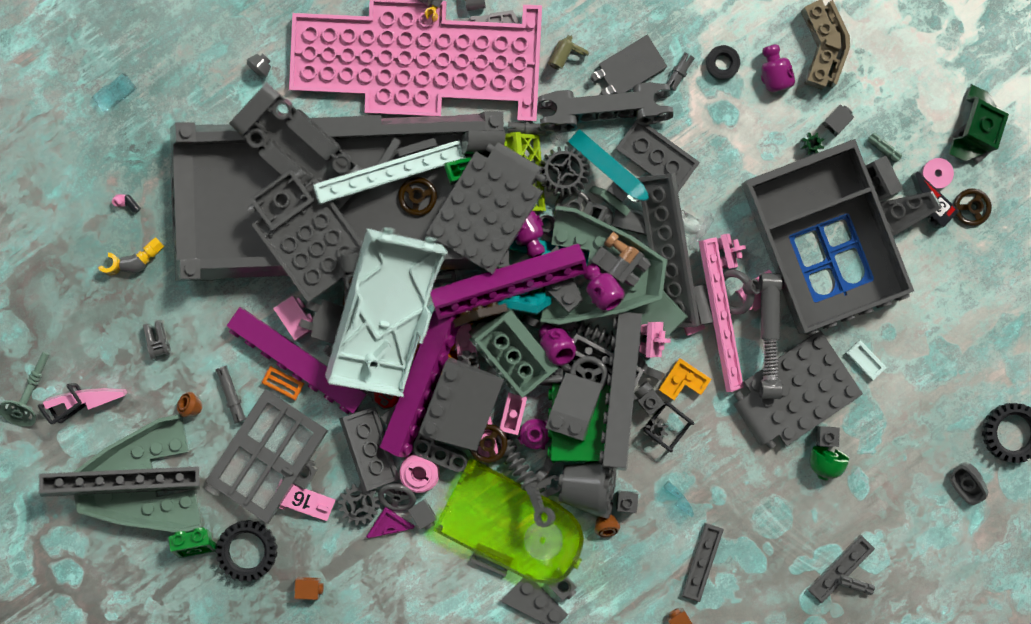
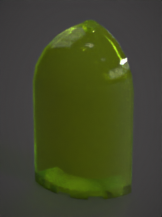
(492, 517)

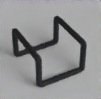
(68, 413)
(669, 448)

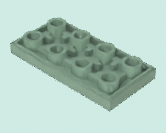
(664, 311)

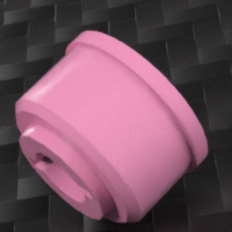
(419, 473)

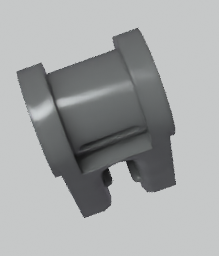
(161, 344)

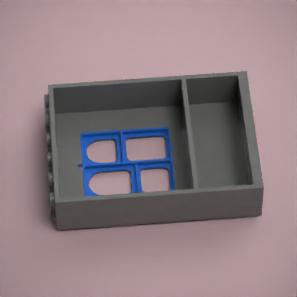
(808, 198)

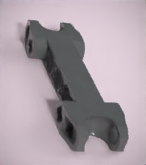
(634, 104)

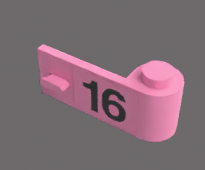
(308, 502)

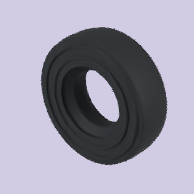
(727, 51)

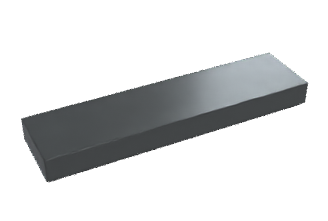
(702, 562)
(843, 565)

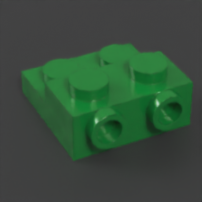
(192, 543)

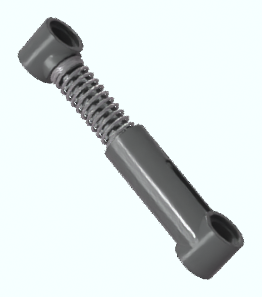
(770, 291)

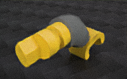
(133, 263)

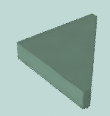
(609, 199)

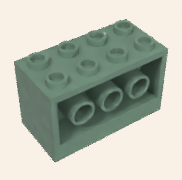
(514, 353)

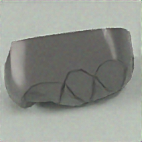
(969, 483)

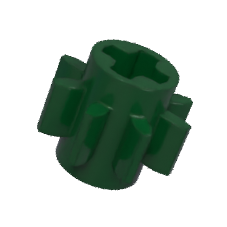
(817, 141)

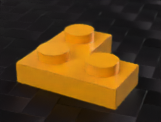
(681, 375)

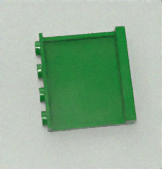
(571, 449)

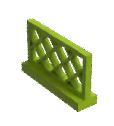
(514, 142)

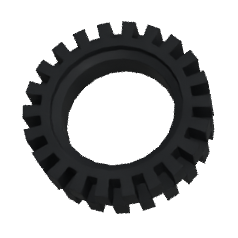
(991, 429)
(226, 561)

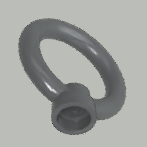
(750, 288)

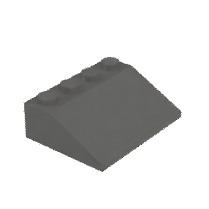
(461, 405)

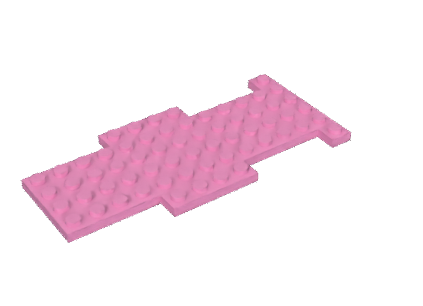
(412, 62)

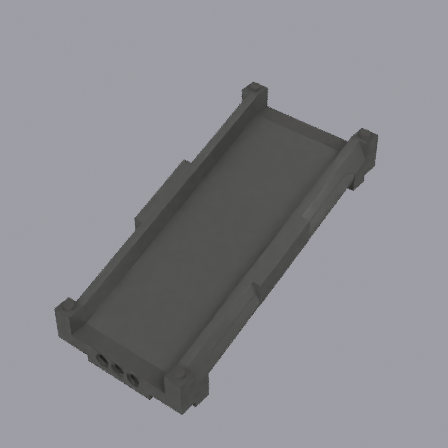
(219, 172)

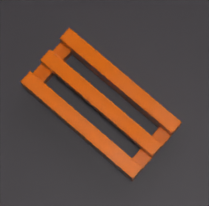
(297, 390)

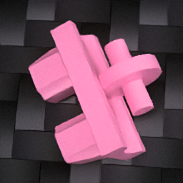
(729, 259)
(655, 339)

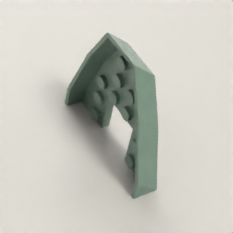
(577, 227)
(143, 509)

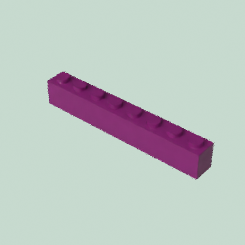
(509, 281)
(294, 358)
(420, 386)

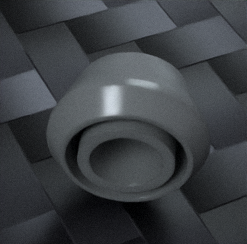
(259, 65)

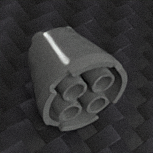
(588, 487)

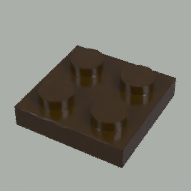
(480, 314)

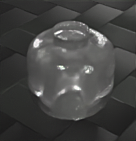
(559, 139)

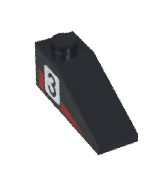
(942, 216)

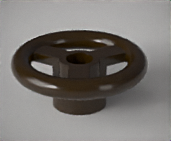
(430, 191)
(979, 207)
(494, 457)

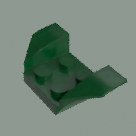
(983, 127)

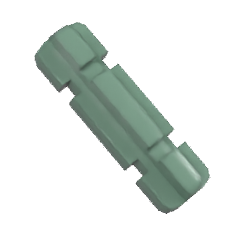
(885, 147)

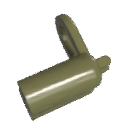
(562, 52)

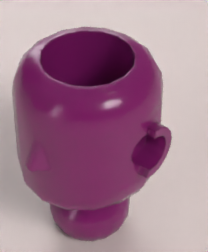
(777, 71)
(530, 235)
(603, 288)
(557, 344)
(534, 434)

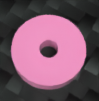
(946, 172)

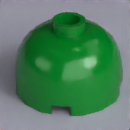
(828, 463)

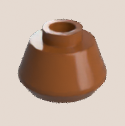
(189, 405)
(606, 526)

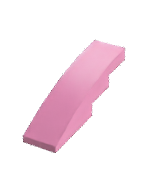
(91, 397)

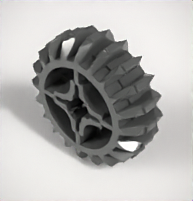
(571, 175)

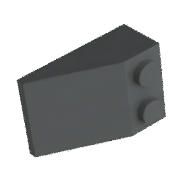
(574, 406)

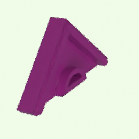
(389, 523)

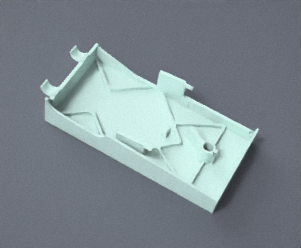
(385, 312)

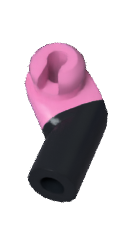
(126, 200)

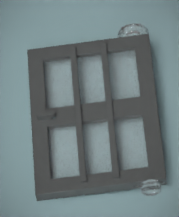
(266, 456)

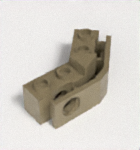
(829, 41)

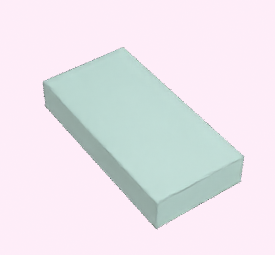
(866, 360)

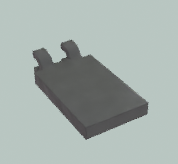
(630, 67)
(325, 321)

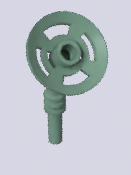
(21, 406)

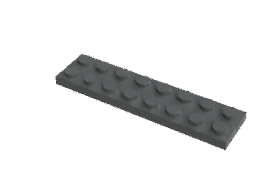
(668, 239)

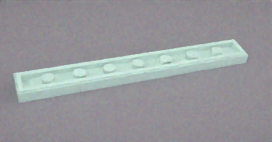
(387, 172)

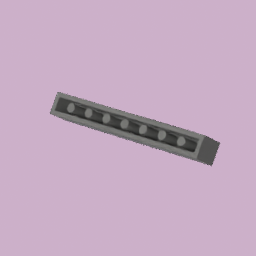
(622, 391)
(119, 481)

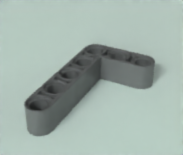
(433, 446)

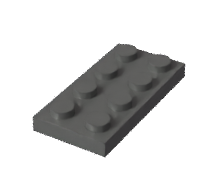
(656, 153)
(364, 437)

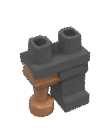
(623, 265)

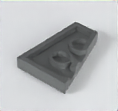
(565, 292)

